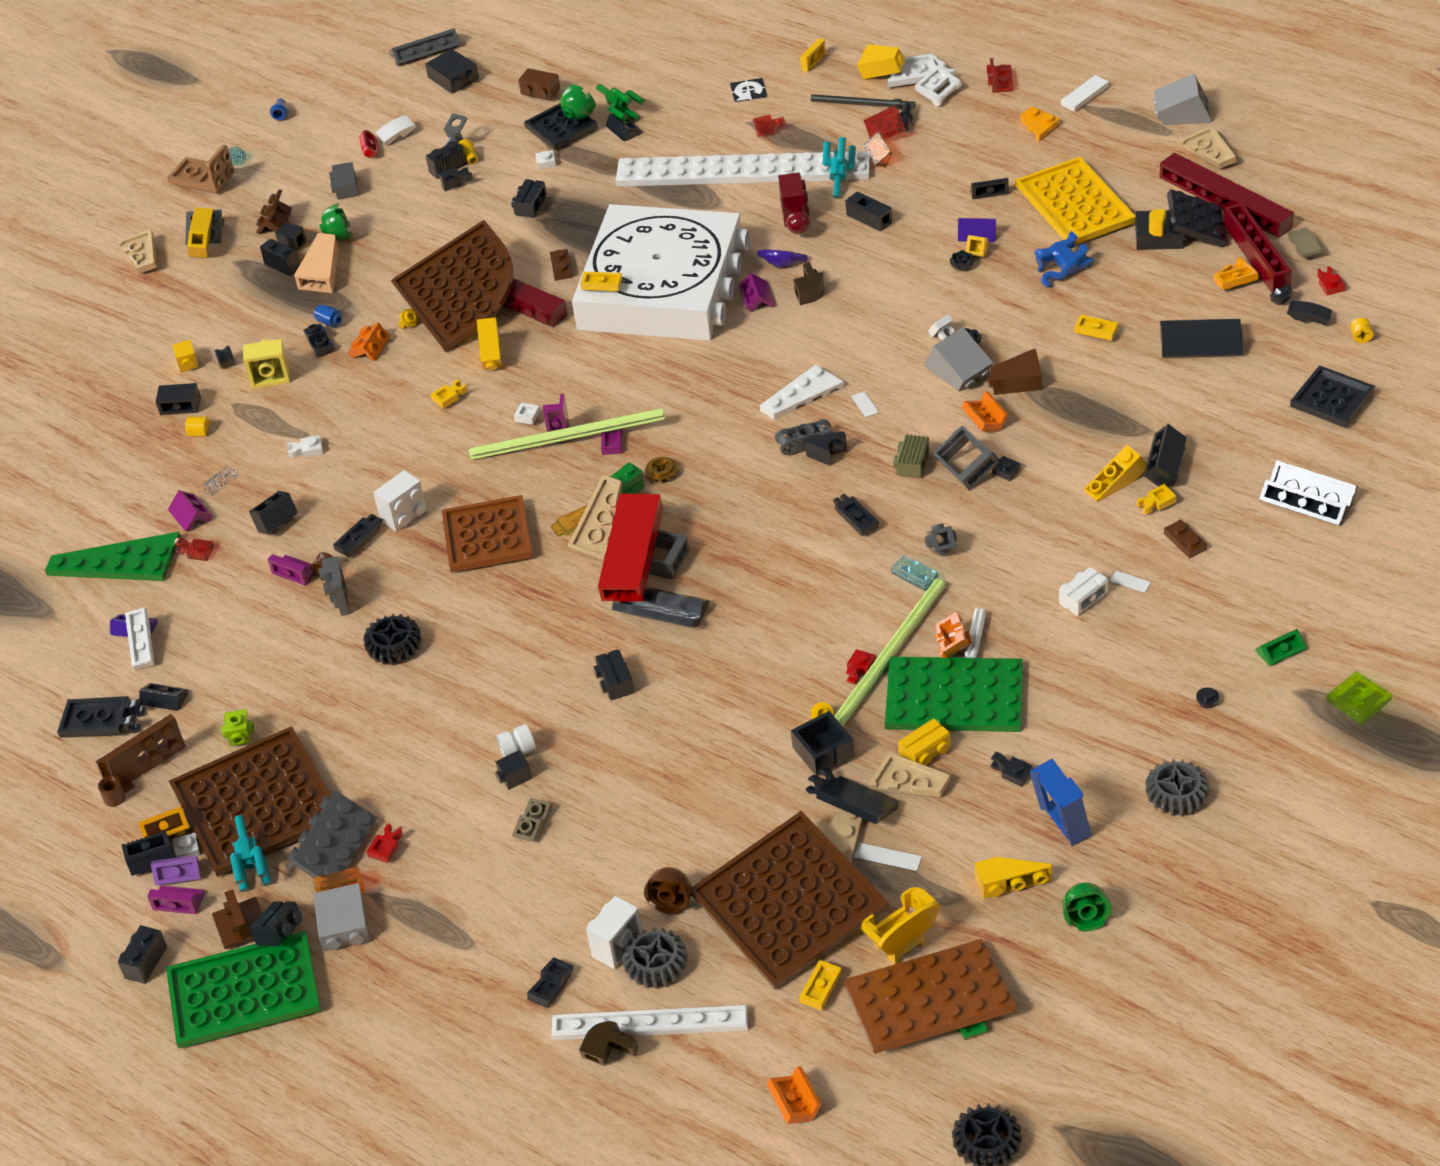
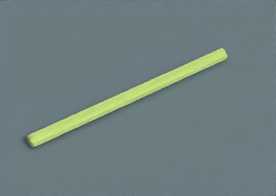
(567, 433)
(891, 649)

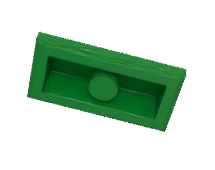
(1281, 647)

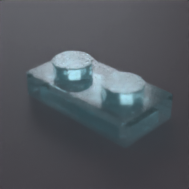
(914, 572)

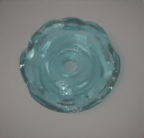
(237, 155)

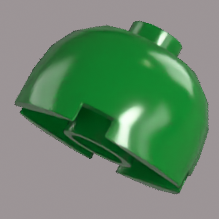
(576, 103)
(335, 222)
(1086, 906)

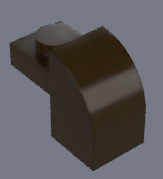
(810, 287)
(601, 1040)

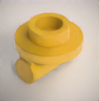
(408, 318)
(820, 708)

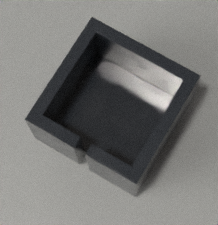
(822, 742)

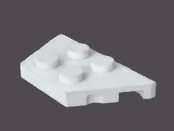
(916, 69)

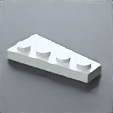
(801, 391)

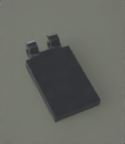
(100, 717)
(852, 796)

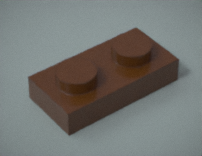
(561, 264)
(1185, 539)

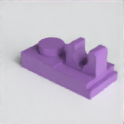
(175, 870)

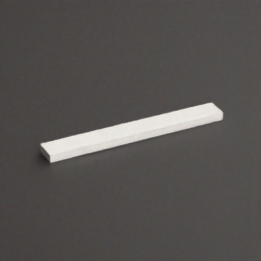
(655, 1021)

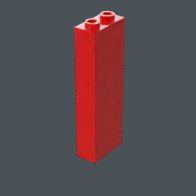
(630, 547)

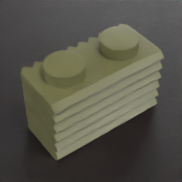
(912, 455)

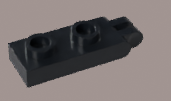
(856, 514)
(358, 535)

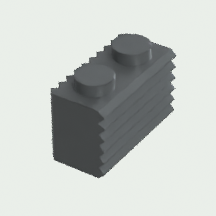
(343, 180)

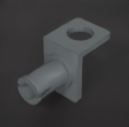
(453, 132)

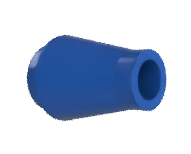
(279, 110)

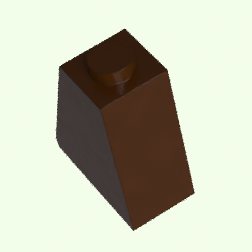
(1016, 374)

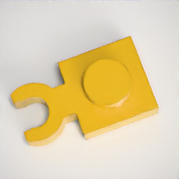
(447, 395)
(1159, 497)

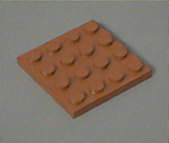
(486, 533)

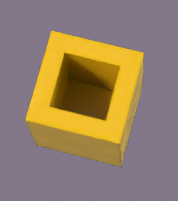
(185, 356)

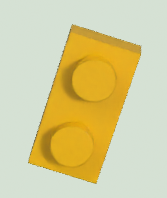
(813, 54)
(601, 281)
(1096, 327)
(820, 985)

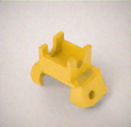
(902, 930)

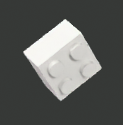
(400, 501)
(611, 931)

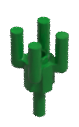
(619, 102)

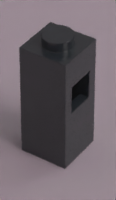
(868, 211)

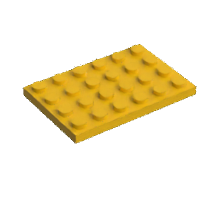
(1075, 200)

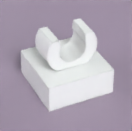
(941, 326)

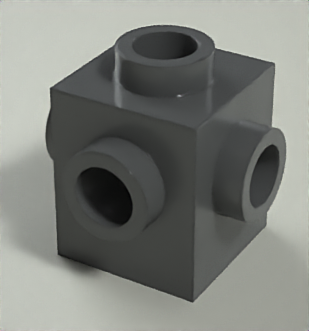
(948, 539)

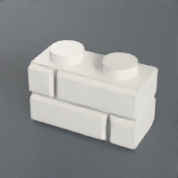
(1083, 591)

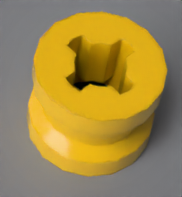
(1361, 330)

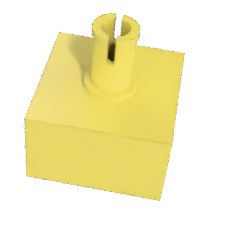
(266, 363)

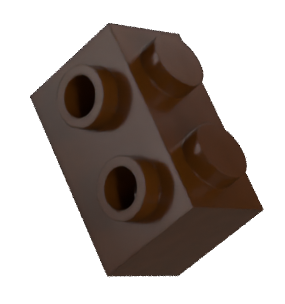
(539, 84)

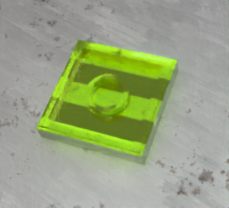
(1358, 697)

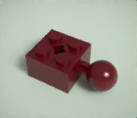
(793, 202)

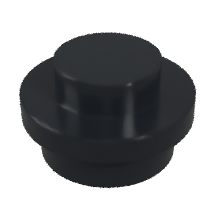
(1207, 697)

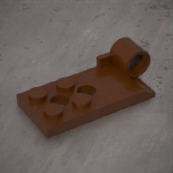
(123, 764)

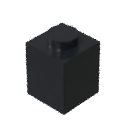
(291, 235)
(513, 770)

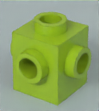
(240, 731)

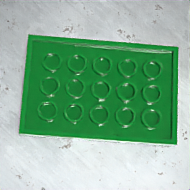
(954, 692)
(242, 990)

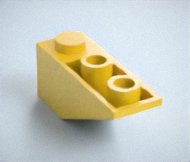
(200, 232)
(1116, 474)
(1006, 875)

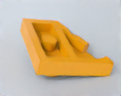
(1039, 122)
(1235, 274)

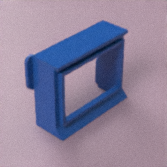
(1066, 803)

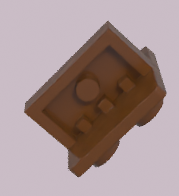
(273, 214)
(236, 920)

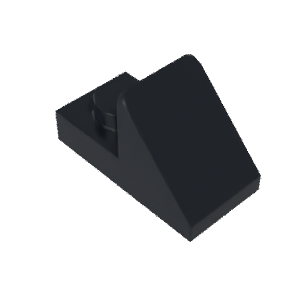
(823, 446)

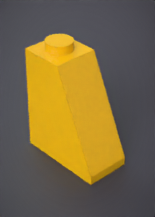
(880, 61)
(489, 343)

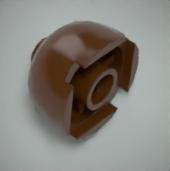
(668, 890)

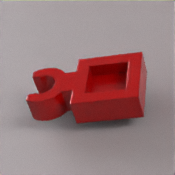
(1330, 283)
(385, 846)

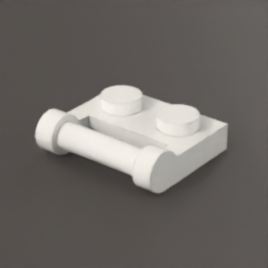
(934, 81)

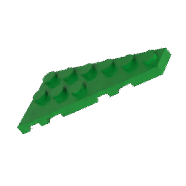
(130, 560)

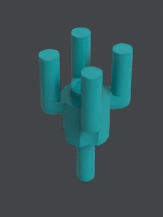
(838, 164)
(247, 856)

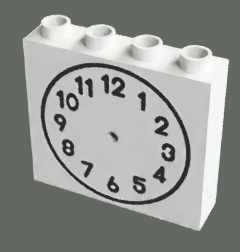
(671, 268)

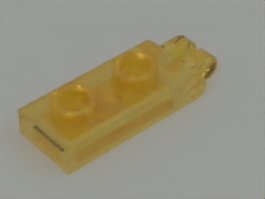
(567, 523)

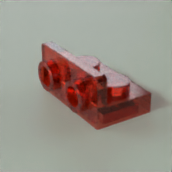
(999, 77)

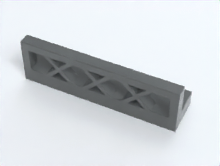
(425, 46)

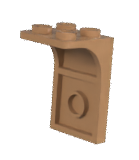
(203, 174)

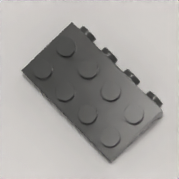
(332, 838)

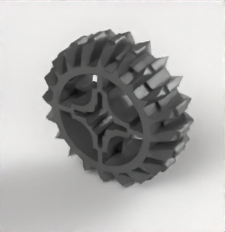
(1177, 787)
(651, 952)

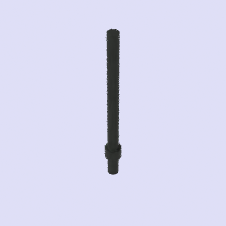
(860, 101)

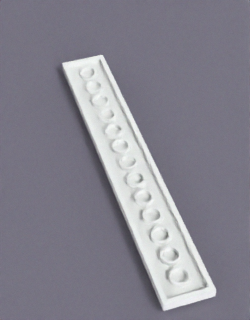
(731, 169)

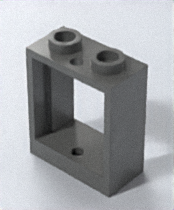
(977, 469)
(678, 549)

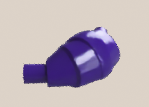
(781, 258)

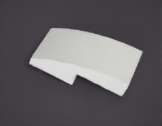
(396, 127)

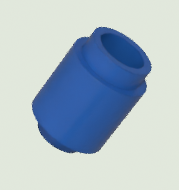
(328, 315)

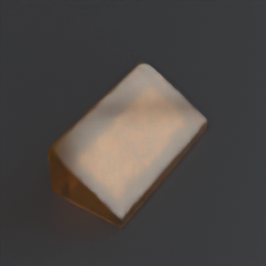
(879, 150)
(339, 879)

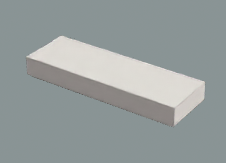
(1084, 93)
(139, 638)

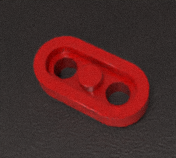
(369, 144)

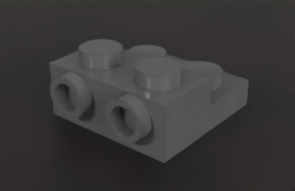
(334, 583)

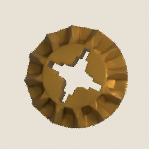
(659, 464)

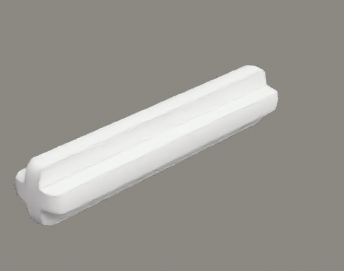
(976, 632)

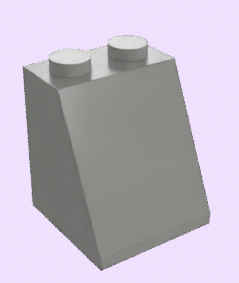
(1182, 102)
(958, 360)

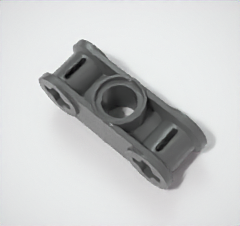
(796, 435)

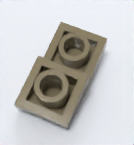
(1305, 243)
(532, 822)

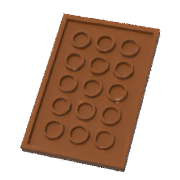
(929, 996)

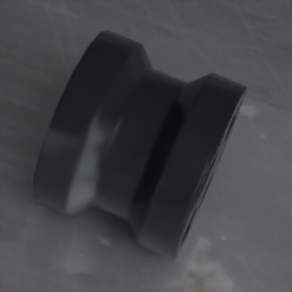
(224, 356)

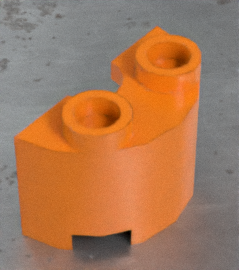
(952, 636)

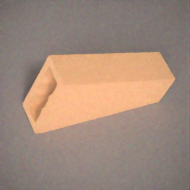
(319, 265)

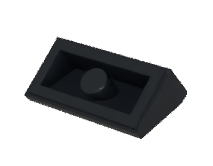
(623, 129)
(989, 188)
(162, 696)

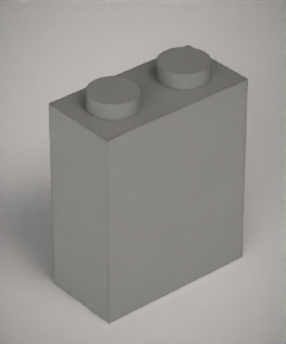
(341, 917)

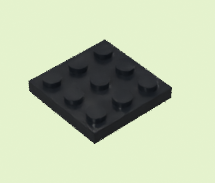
(557, 129)
(1196, 218)
(1332, 396)

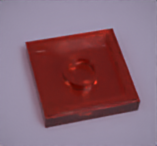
(887, 122)

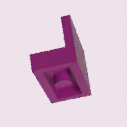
(754, 291)
(556, 415)
(187, 508)
(291, 568)
(176, 899)

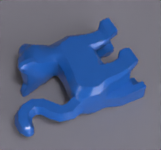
(1064, 257)

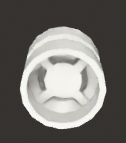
(519, 740)

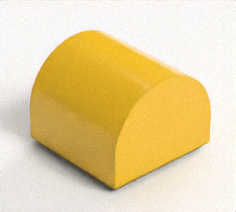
(1157, 222)
(977, 245)
(197, 425)

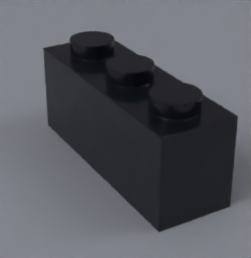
(1165, 456)

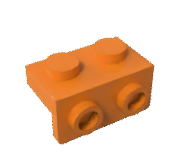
(369, 342)
(986, 413)
(795, 1096)

